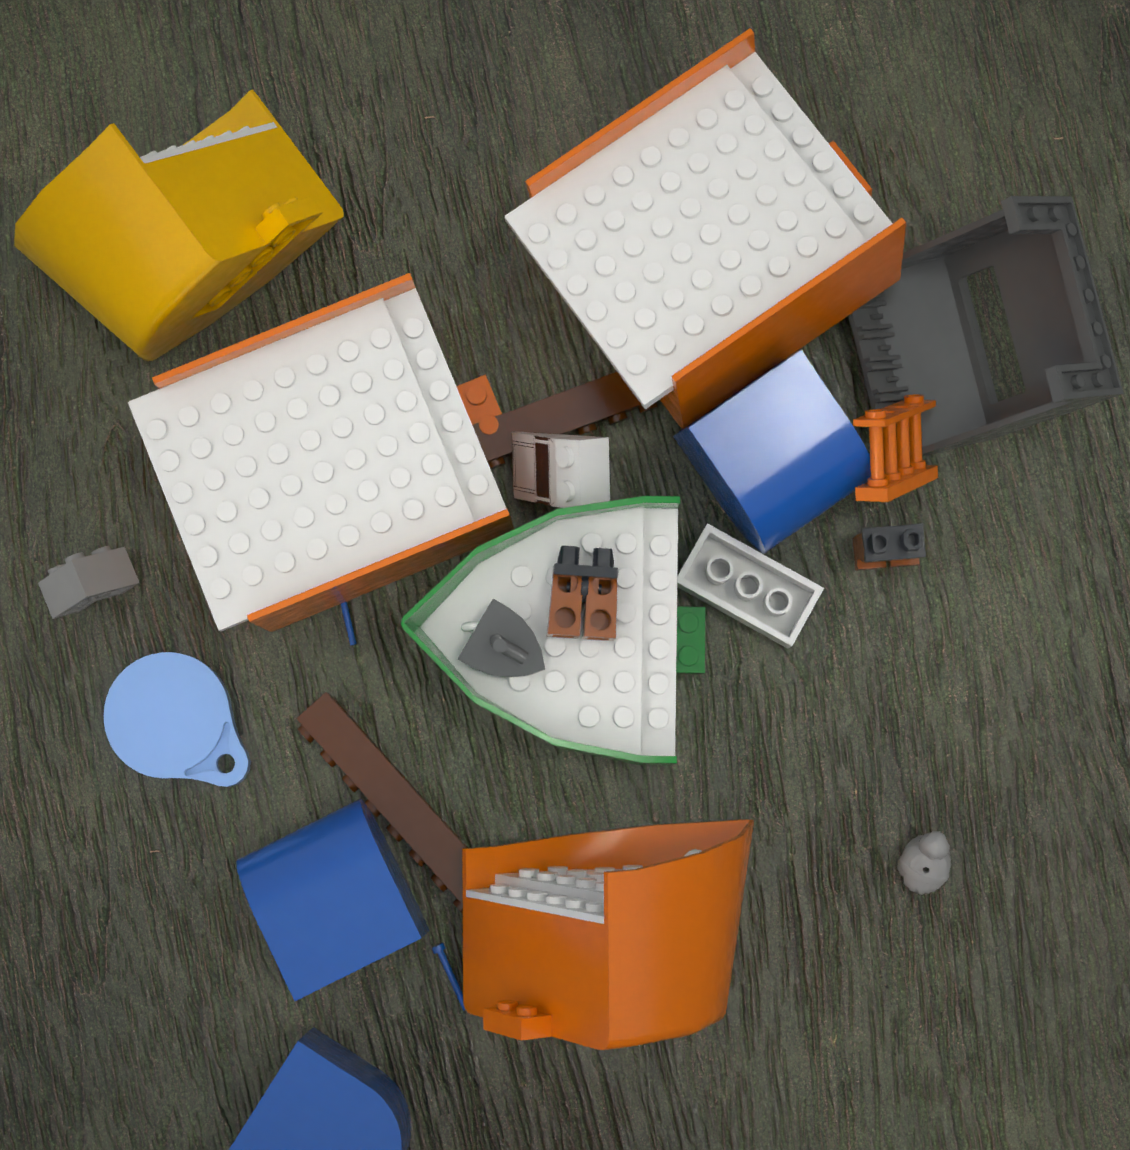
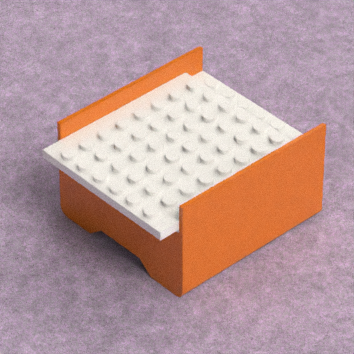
(708, 234)
(323, 459)

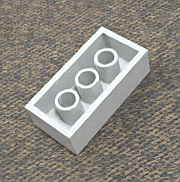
(748, 586)

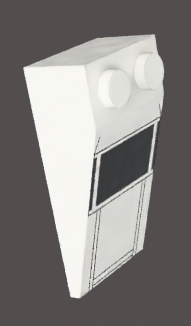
(560, 469)

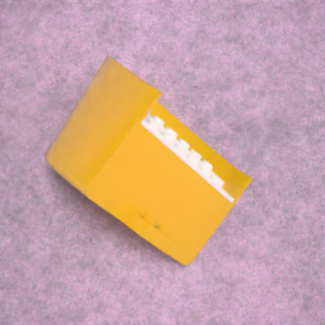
(179, 232)

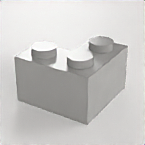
(87, 580)

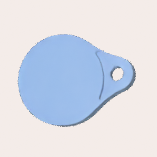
(174, 720)

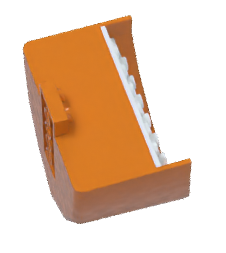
(604, 932)

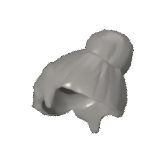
(925, 851)

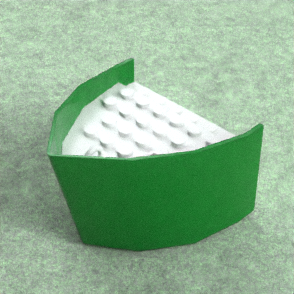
(594, 693)

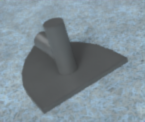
(503, 644)

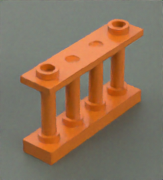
(895, 450)

